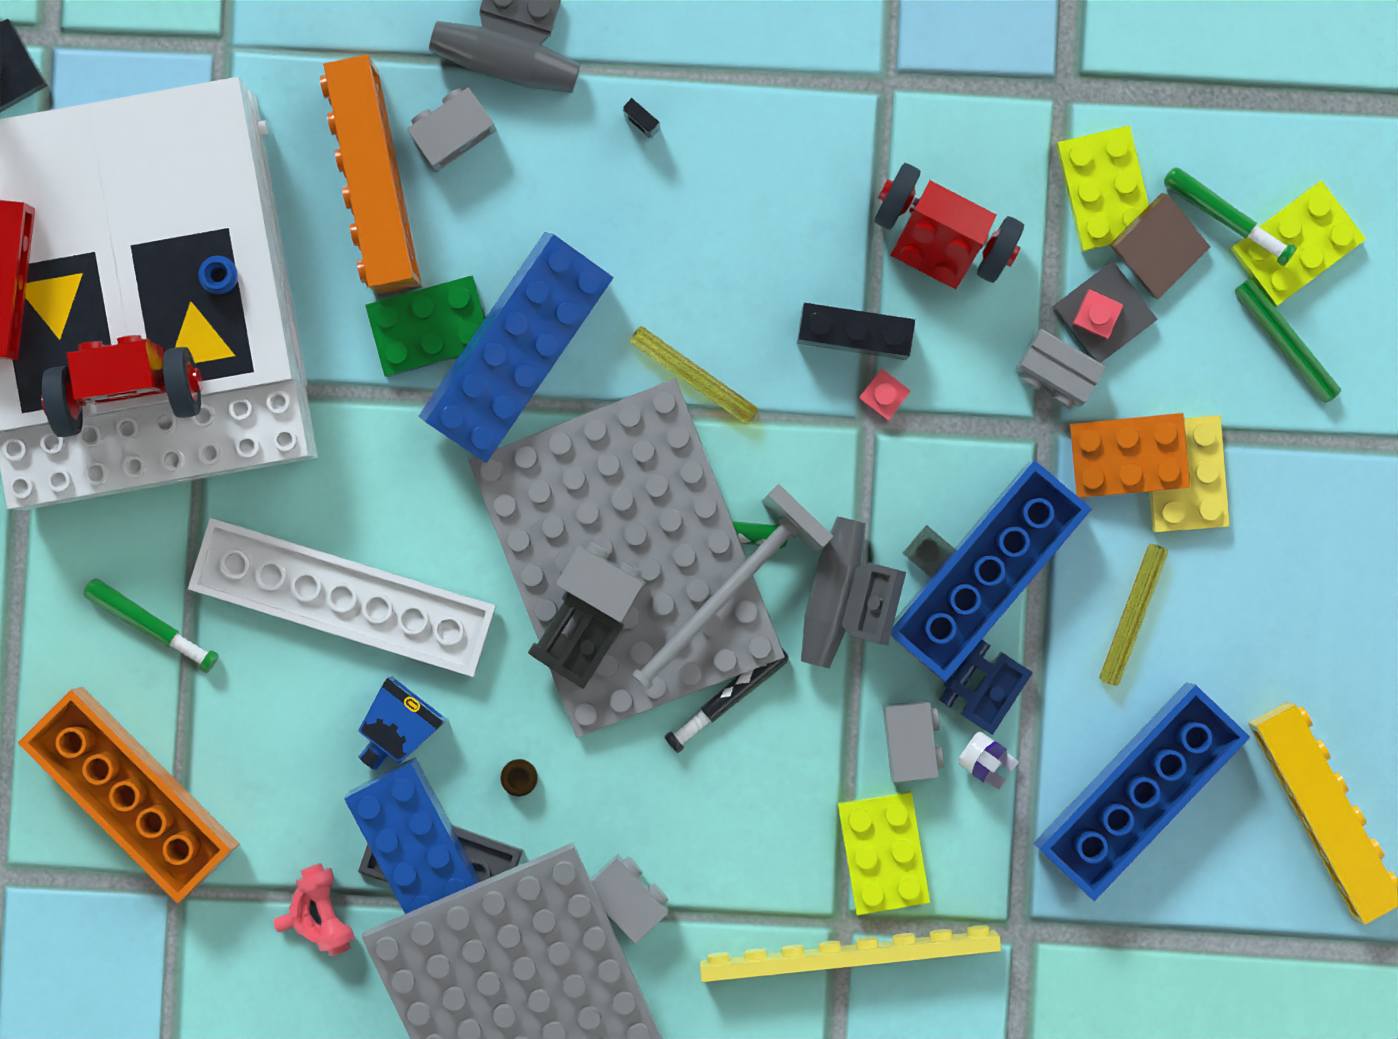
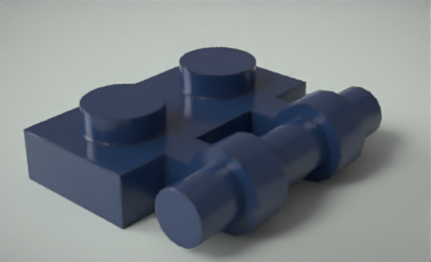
(994, 693)

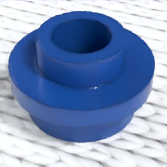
(206, 272)

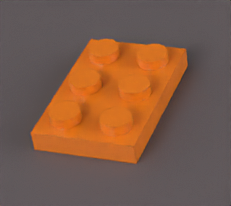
(1130, 455)

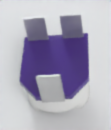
(984, 757)

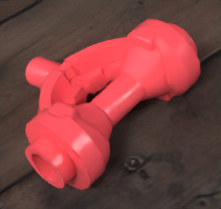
(332, 933)

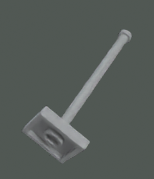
(793, 521)

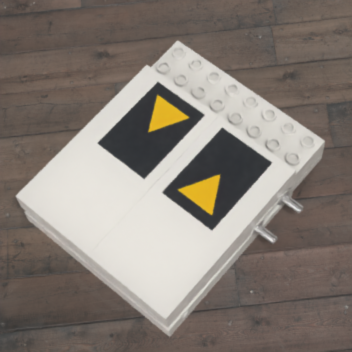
(122, 221)

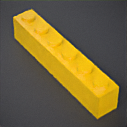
(1326, 812)

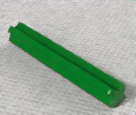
(1287, 340)

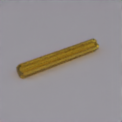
(694, 375)
(1133, 614)

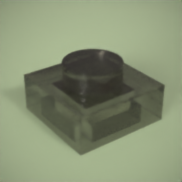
(928, 551)

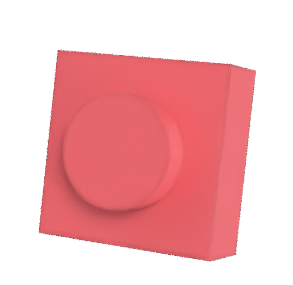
(1097, 314)
(884, 394)

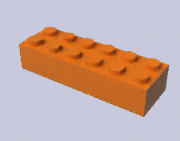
(371, 175)
(129, 793)

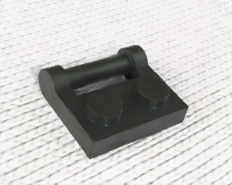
(586, 646)

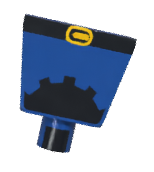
(397, 724)

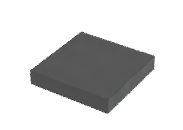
(1132, 320)

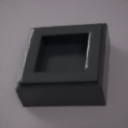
(641, 118)

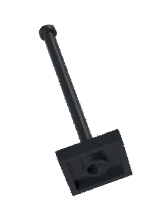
(18, 70)

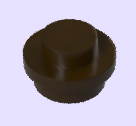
(519, 777)

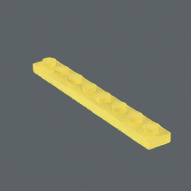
(865, 952)

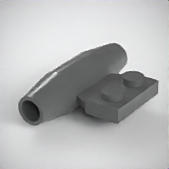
(509, 44)
(848, 596)

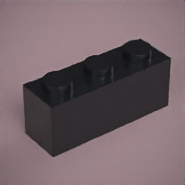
(855, 331)

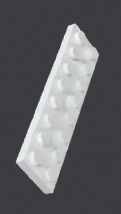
(342, 597)

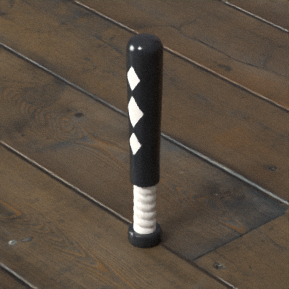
(723, 701)

